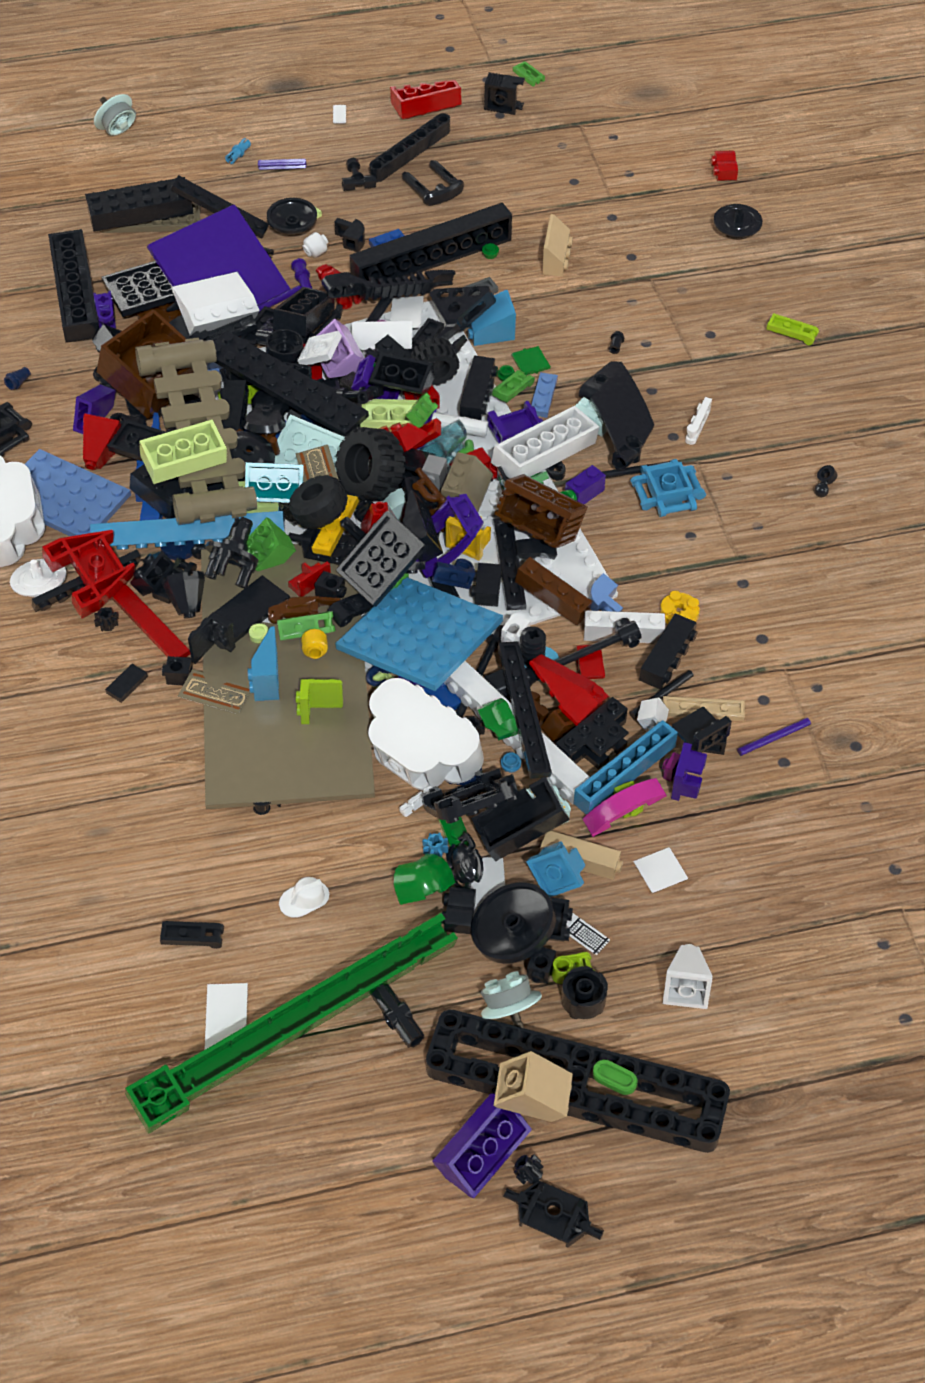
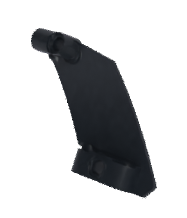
(621, 410)

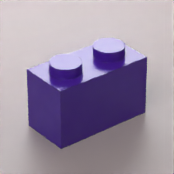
(587, 484)

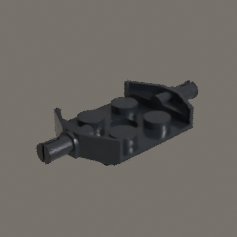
(342, 550)
(567, 1226)

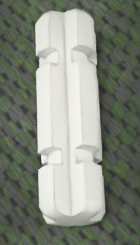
(414, 803)

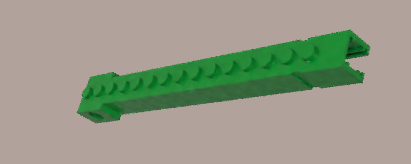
(167, 1092)

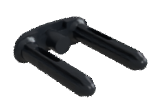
(441, 193)

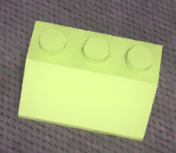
(386, 412)

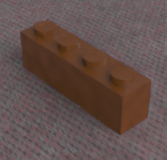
(553, 591)

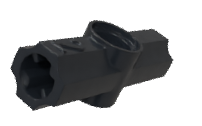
(397, 1015)

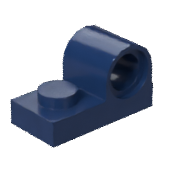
(456, 575)

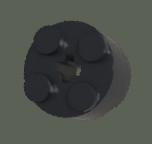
(584, 993)

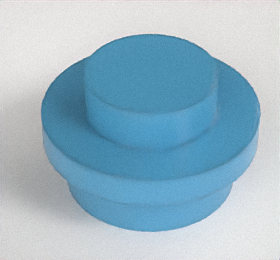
(511, 762)

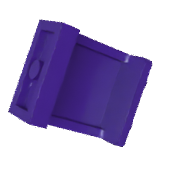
(363, 376)
(512, 423)

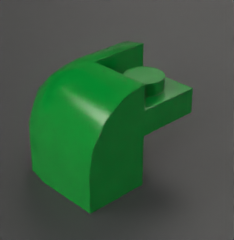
(422, 878)

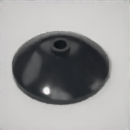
(291, 215)
(260, 447)

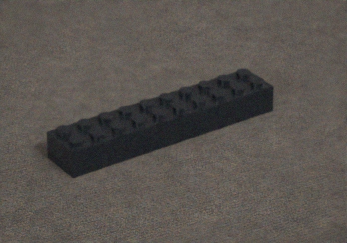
(434, 245)

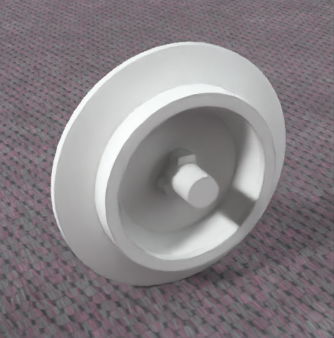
(36, 578)

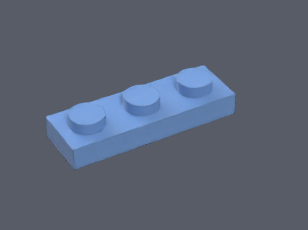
(544, 393)

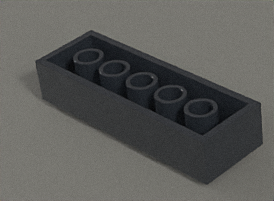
(136, 205)

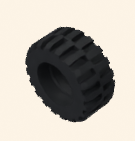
(386, 463)

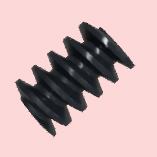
(532, 644)

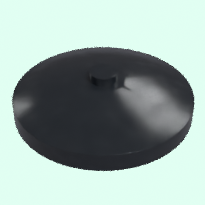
(513, 922)

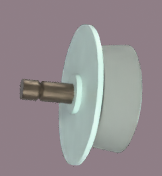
(115, 114)

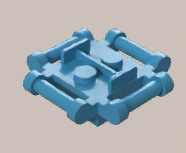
(668, 487)

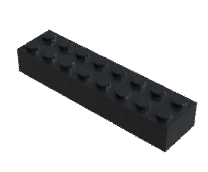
(73, 285)

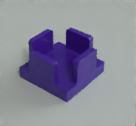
(691, 762)

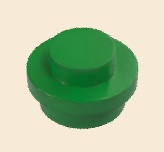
(490, 251)
(505, 371)

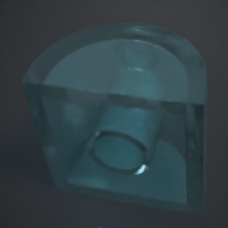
(448, 442)

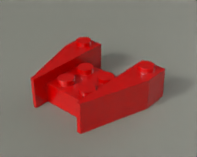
(95, 565)

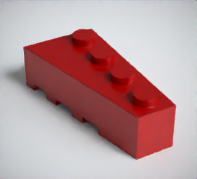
(425, 98)

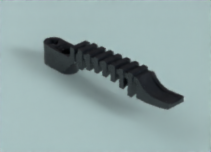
(348, 285)

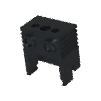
(501, 93)

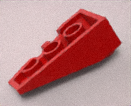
(575, 693)

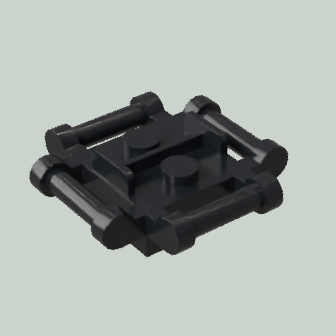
(12, 424)

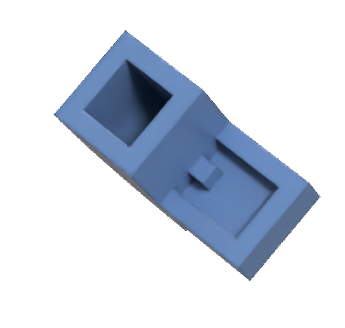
(602, 593)

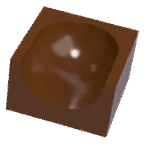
(119, 364)

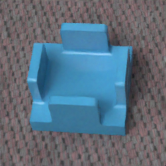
(557, 869)

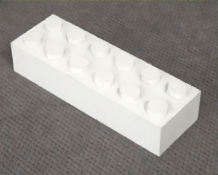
(545, 443)

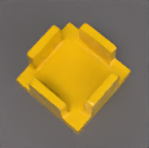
(455, 533)

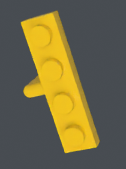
(331, 533)

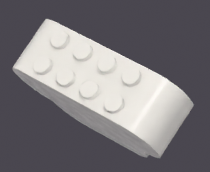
(19, 511)
(421, 736)

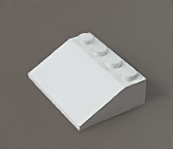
(214, 302)

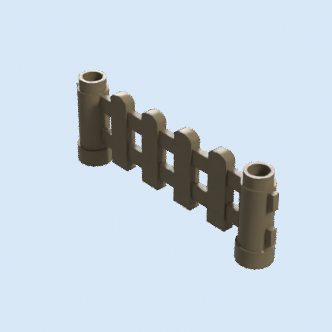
(196, 353)

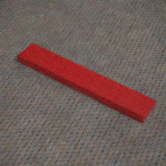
(150, 623)

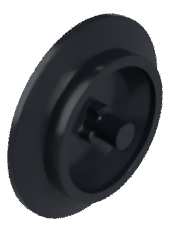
(738, 220)

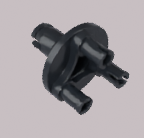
(232, 551)

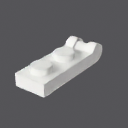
(698, 421)

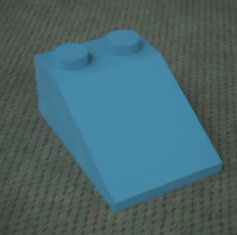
(264, 669)

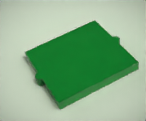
(531, 360)

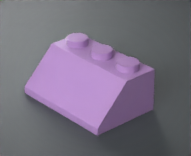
(347, 354)

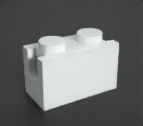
(510, 633)

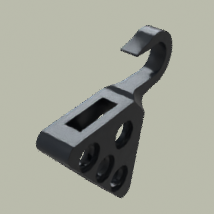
(461, 310)

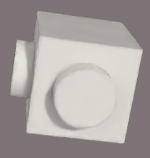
(651, 713)

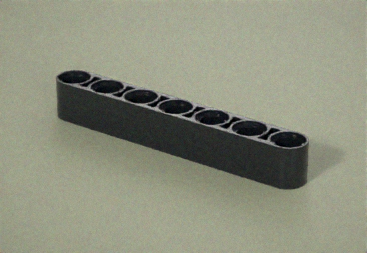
(410, 147)

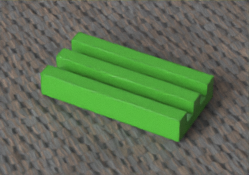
(527, 73)

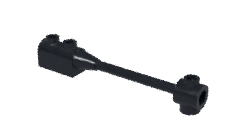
(626, 634)

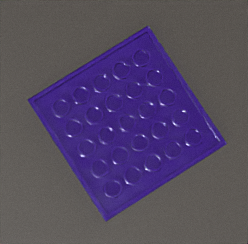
(216, 248)

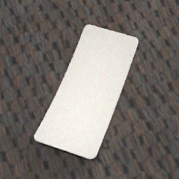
(339, 113)

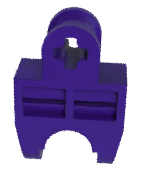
(104, 309)

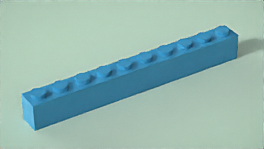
(167, 530)

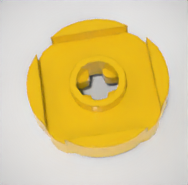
(680, 600)

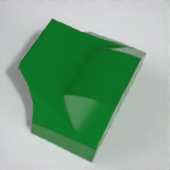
(499, 718)

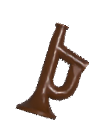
(425, 480)

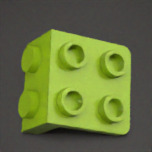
(318, 695)

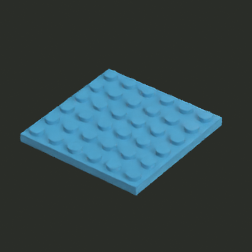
(419, 633)

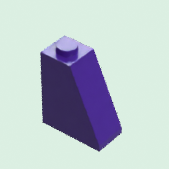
(95, 402)

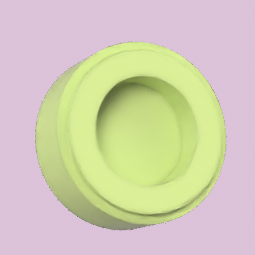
(257, 632)

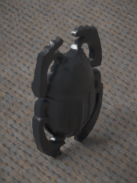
(465, 862)

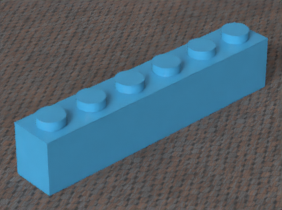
(626, 766)

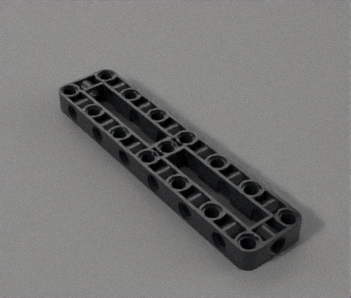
(589, 1106)

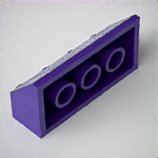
(481, 1147)

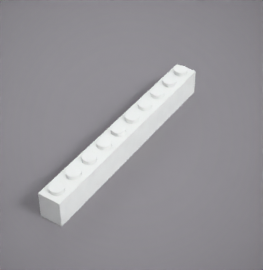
(476, 692)

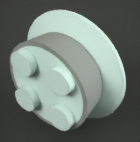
(508, 997)

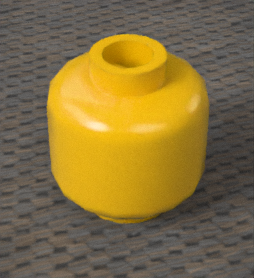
(314, 643)

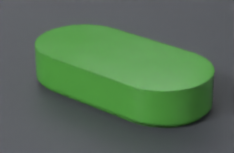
(615, 1077)

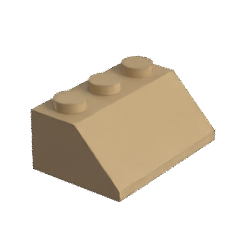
(556, 248)

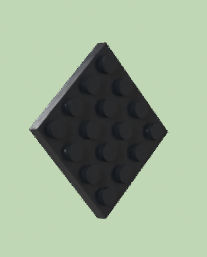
(139, 288)

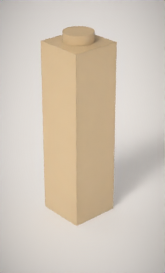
(597, 858)

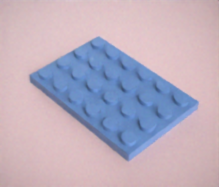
(73, 495)

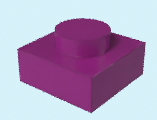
(670, 766)

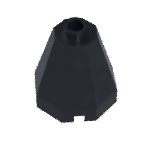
(185, 592)

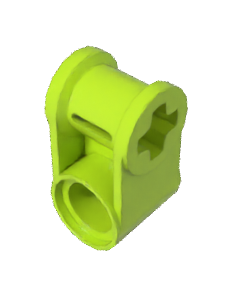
(568, 963)

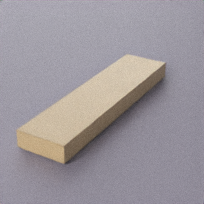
(719, 708)

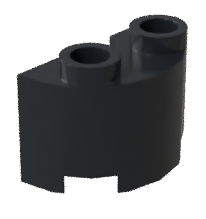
(563, 914)

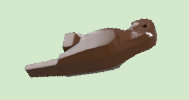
(298, 607)

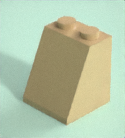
(533, 1087)

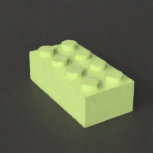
(183, 451)

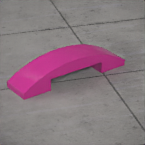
(623, 803)

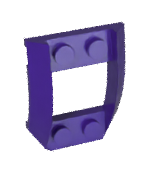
(469, 519)

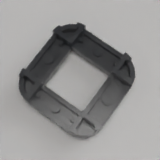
(448, 805)

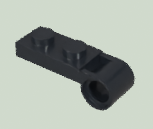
(349, 608)

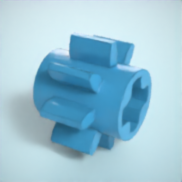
(435, 845)

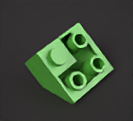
(269, 545)

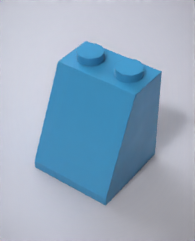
(496, 323)

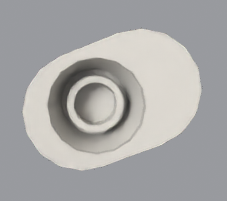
(304, 897)

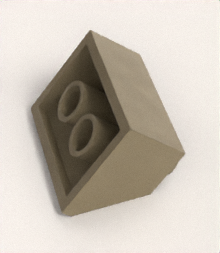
(467, 477)

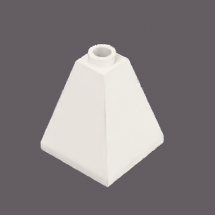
(688, 979)

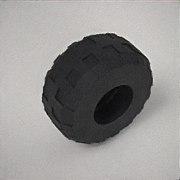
(318, 502)

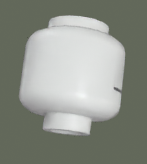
(315, 245)

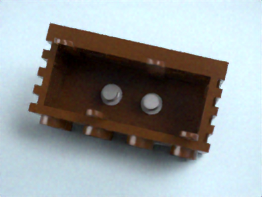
(540, 511)

